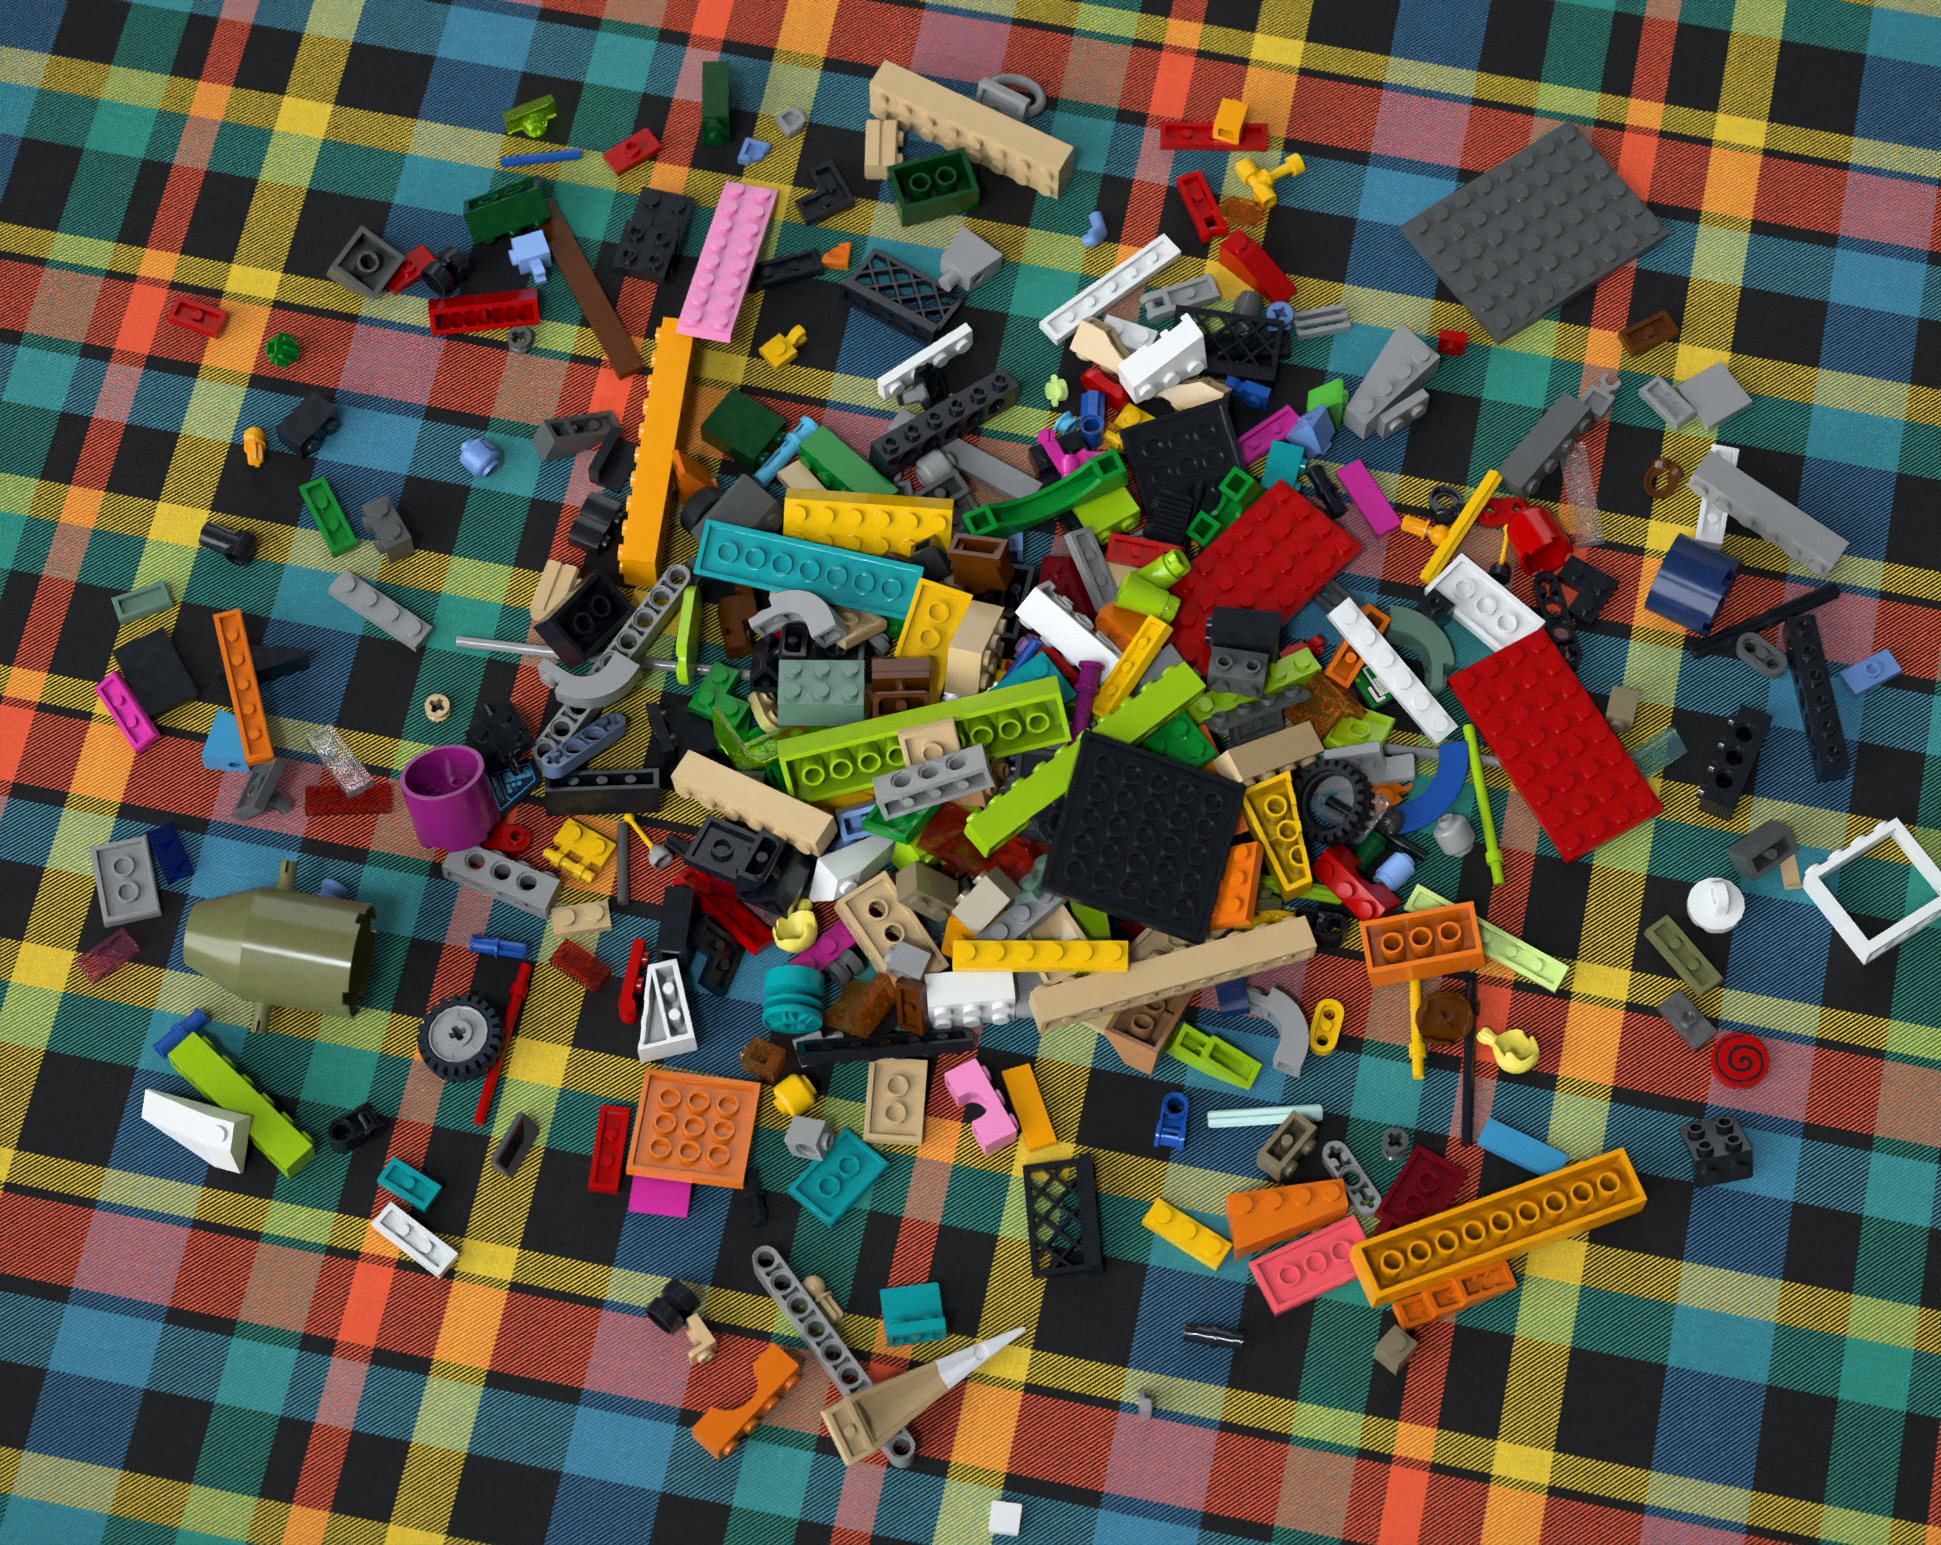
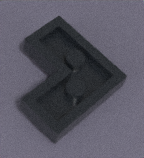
(831, 195)
(1592, 586)
(722, 955)

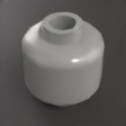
(933, 466)
(1454, 835)

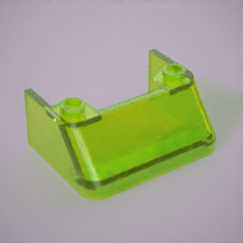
(759, 751)

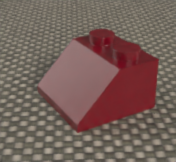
(1068, 583)

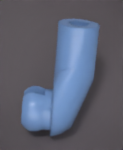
(1097, 232)

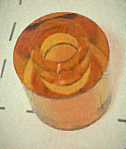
(1241, 211)

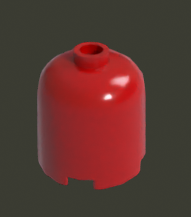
(1538, 540)

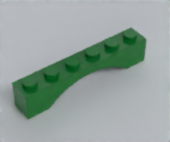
(1090, 481)

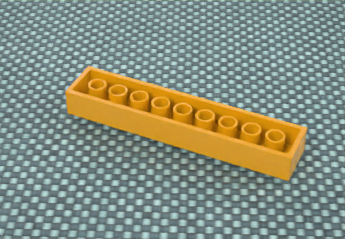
(659, 435)
(1497, 1227)

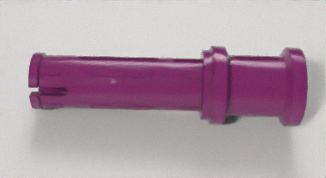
(1086, 691)

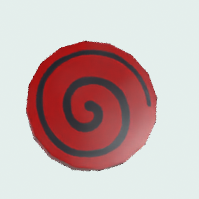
(1739, 1061)

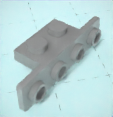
(1371, 761)

